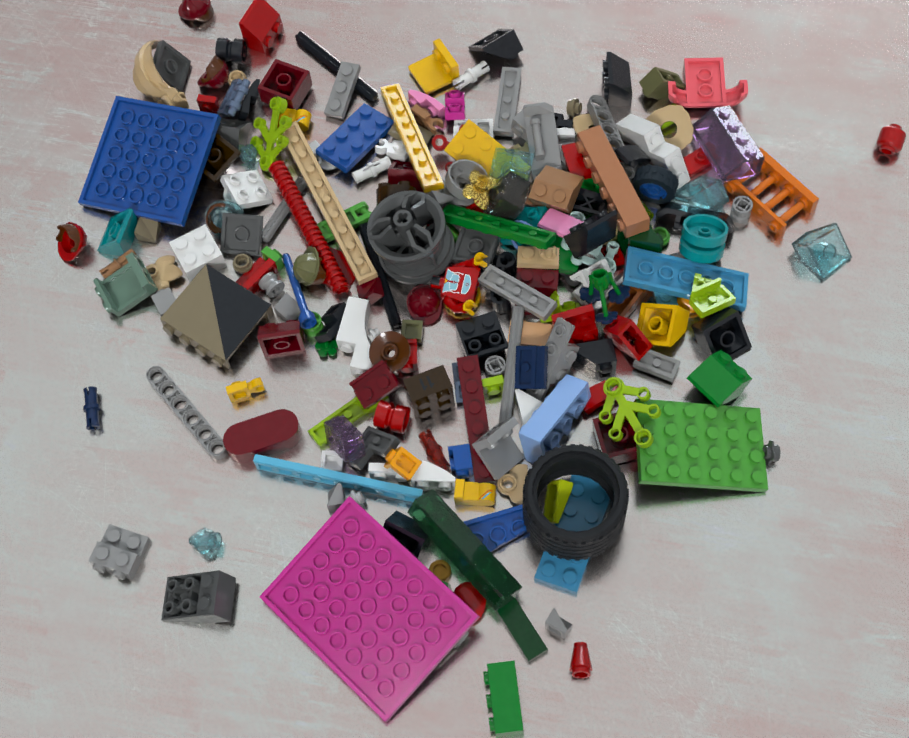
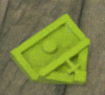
(709, 296)

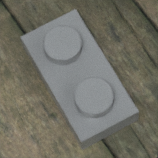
(658, 365)

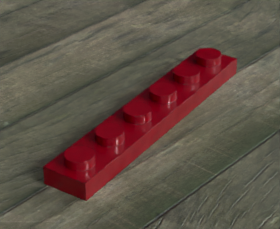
(474, 411)

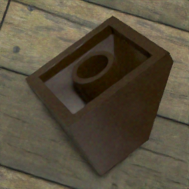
(220, 158)

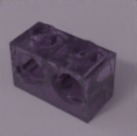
(344, 438)

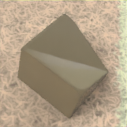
(147, 230)

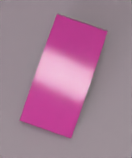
(454, 105)

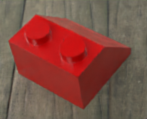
(260, 26)

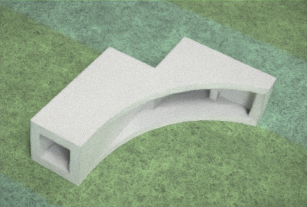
(650, 139)
(353, 334)

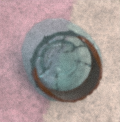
(215, 210)

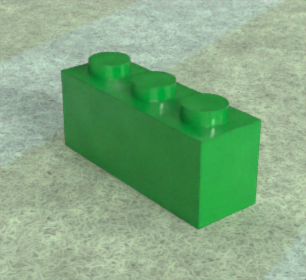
(503, 699)

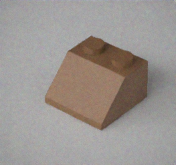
(556, 189)

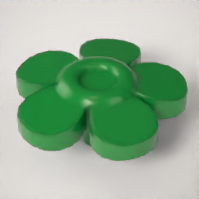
(327, 347)

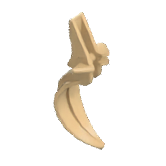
(150, 81)

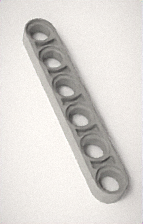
(609, 125)
(189, 410)

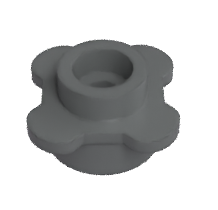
(772, 452)

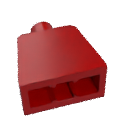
(622, 332)

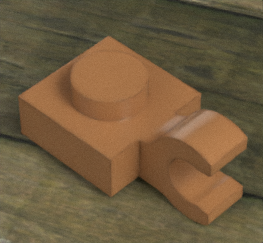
(424, 119)

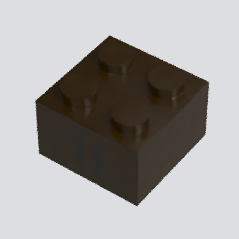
(429, 392)

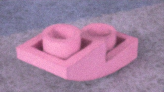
(431, 104)

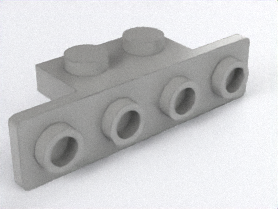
(560, 355)

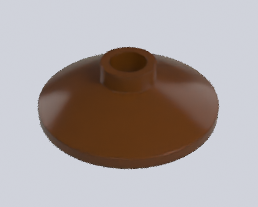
(388, 342)

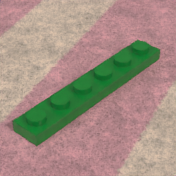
(499, 227)

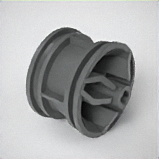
(400, 223)

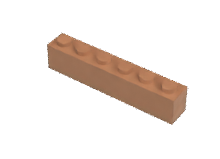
(612, 181)

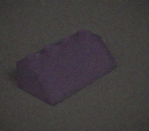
(728, 144)

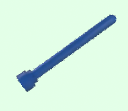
(306, 317)

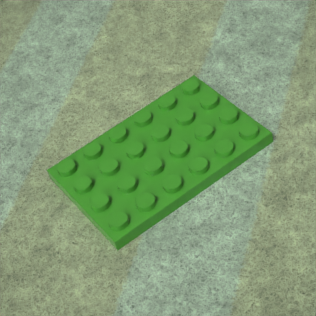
(703, 447)

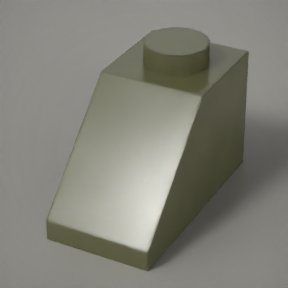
(656, 83)

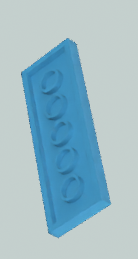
(676, 275)
(582, 512)

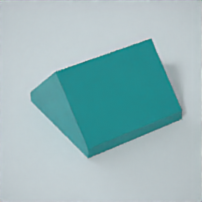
(119, 233)

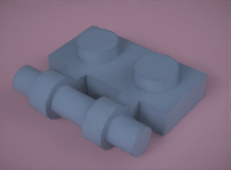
(233, 98)

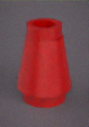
(580, 661)

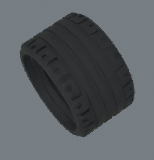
(583, 462)

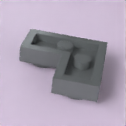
(375, 442)

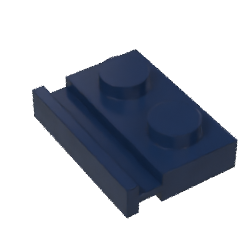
(531, 367)

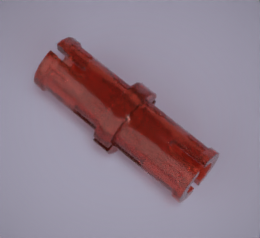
(433, 449)

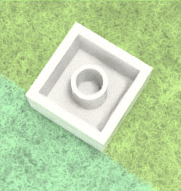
(197, 250)

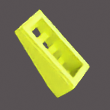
(556, 499)

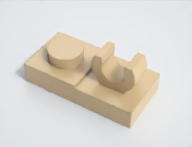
(537, 258)

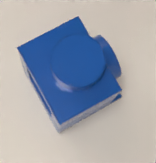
(461, 460)

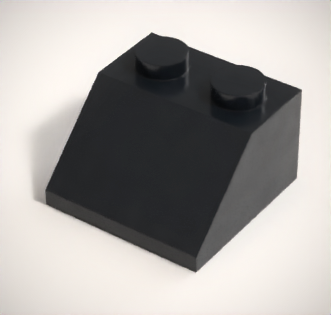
(722, 332)
(408, 533)

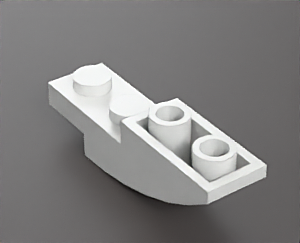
(425, 477)

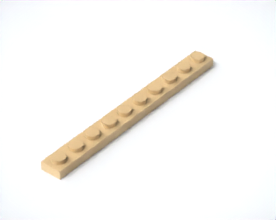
(329, 205)

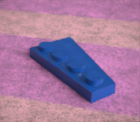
(498, 527)

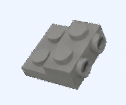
(119, 552)

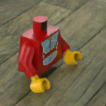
(461, 284)

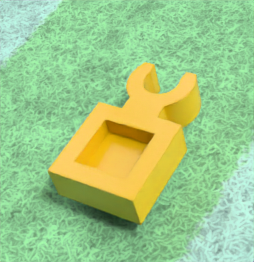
(241, 389)

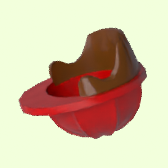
(70, 240)

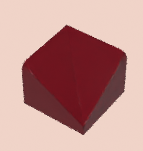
(371, 290)

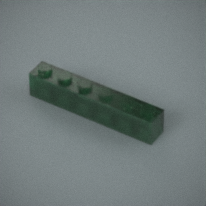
(464, 549)

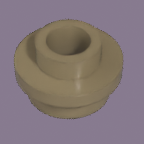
(574, 107)
(240, 259)

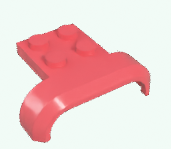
(706, 85)

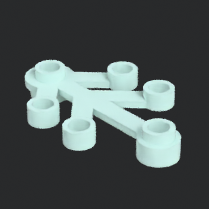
(596, 252)

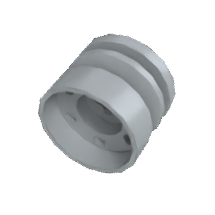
(457, 178)

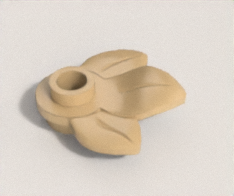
(164, 271)
(517, 478)

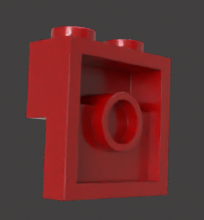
(584, 322)

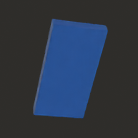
(354, 138)

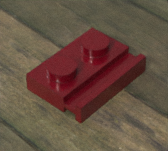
(374, 384)

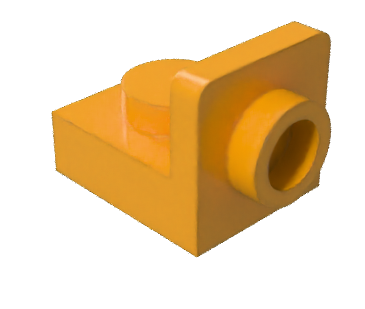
(402, 462)

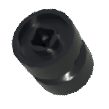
(231, 50)

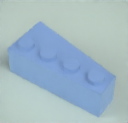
(554, 417)

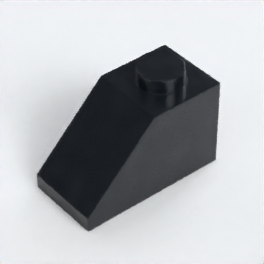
(597, 355)

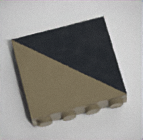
(215, 315)

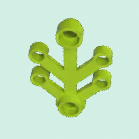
(272, 135)
(626, 409)

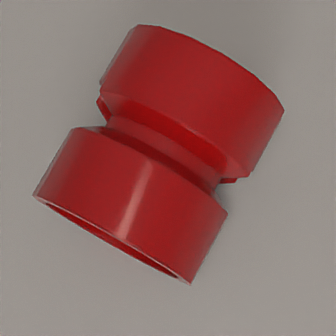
(389, 416)

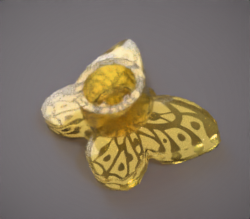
(478, 188)

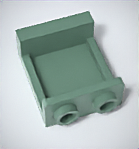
(125, 286)

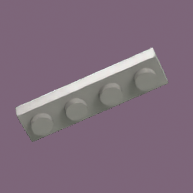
(507, 101)
(517, 292)

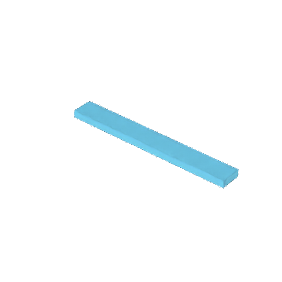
(333, 478)

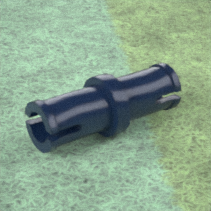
(91, 408)

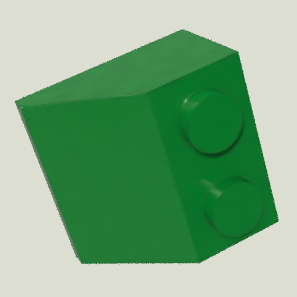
(720, 378)

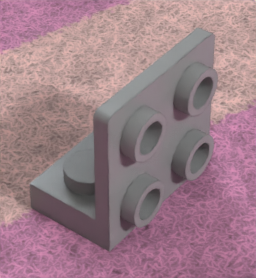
(498, 448)

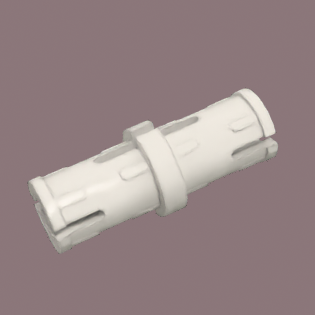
(471, 75)
(371, 169)

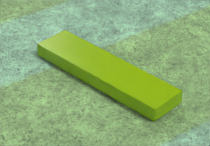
(352, 411)

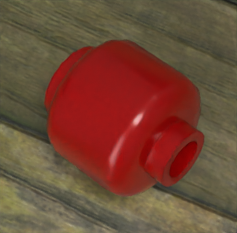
(891, 139)

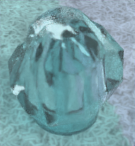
(206, 540)

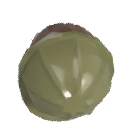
(308, 268)

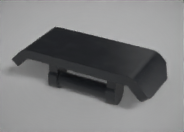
(685, 211)

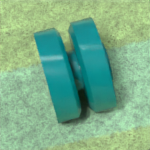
(703, 238)

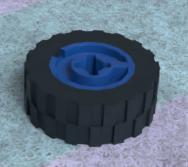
(655, 184)

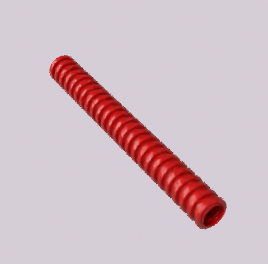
(308, 225)

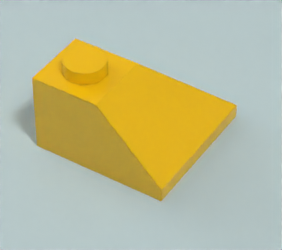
(662, 323)

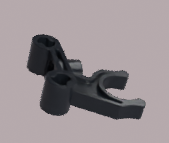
(507, 263)

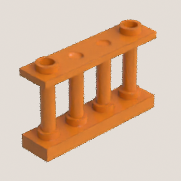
(791, 187)

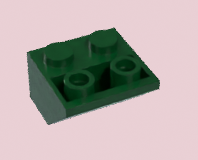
(646, 240)

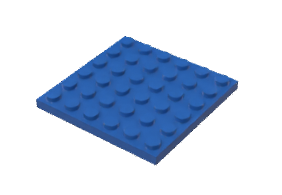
(150, 160)

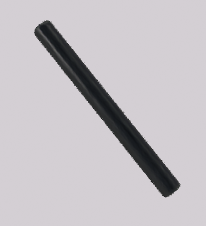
(333, 63)
(387, 299)

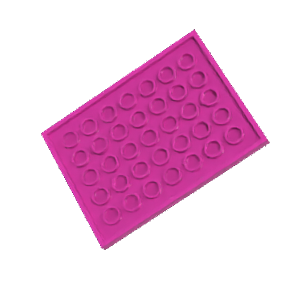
(369, 608)

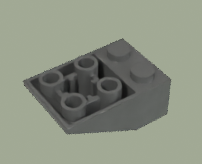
(199, 597)

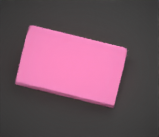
(558, 222)

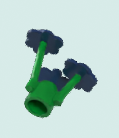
(598, 284)

